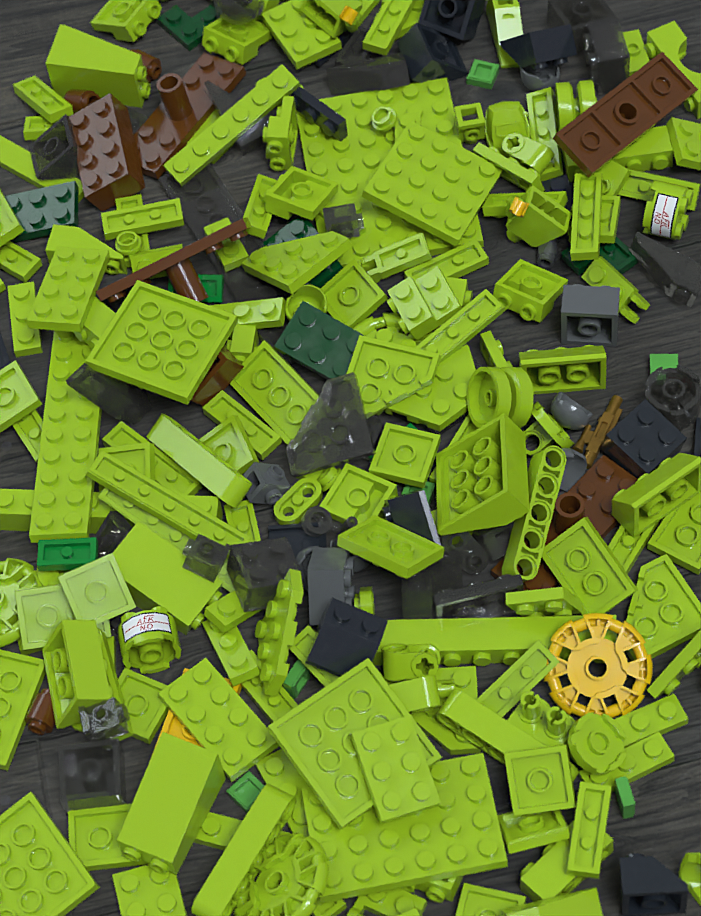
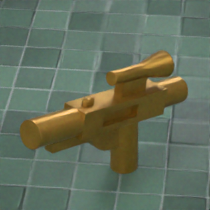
(595, 439)

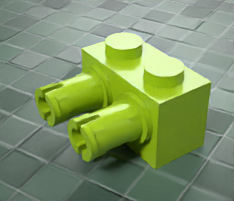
(541, 721)

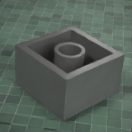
(590, 315)
(328, 577)

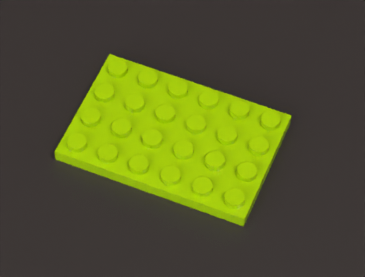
(419, 848)

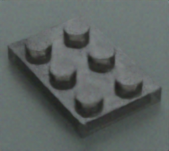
(477, 599)

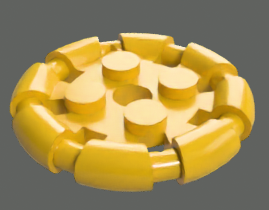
(616, 666)

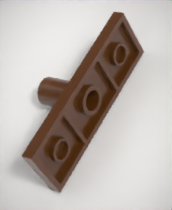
(182, 110)
(625, 114)
(179, 266)
(587, 498)

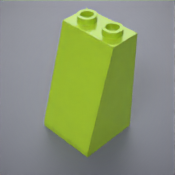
(96, 65)
(157, 578)
(171, 804)

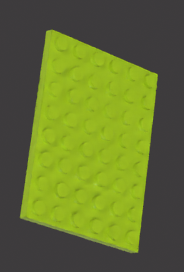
(362, 152)

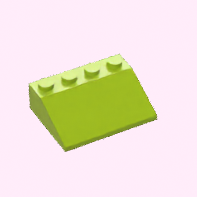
(483, 479)

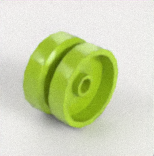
(569, 107)
(498, 392)

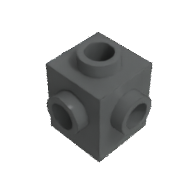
(268, 483)

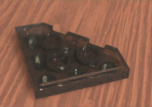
(332, 430)

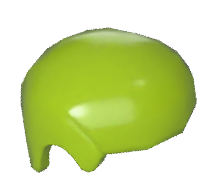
(309, 294)

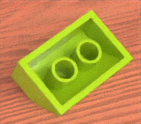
(565, 369)
(658, 493)
(75, 669)

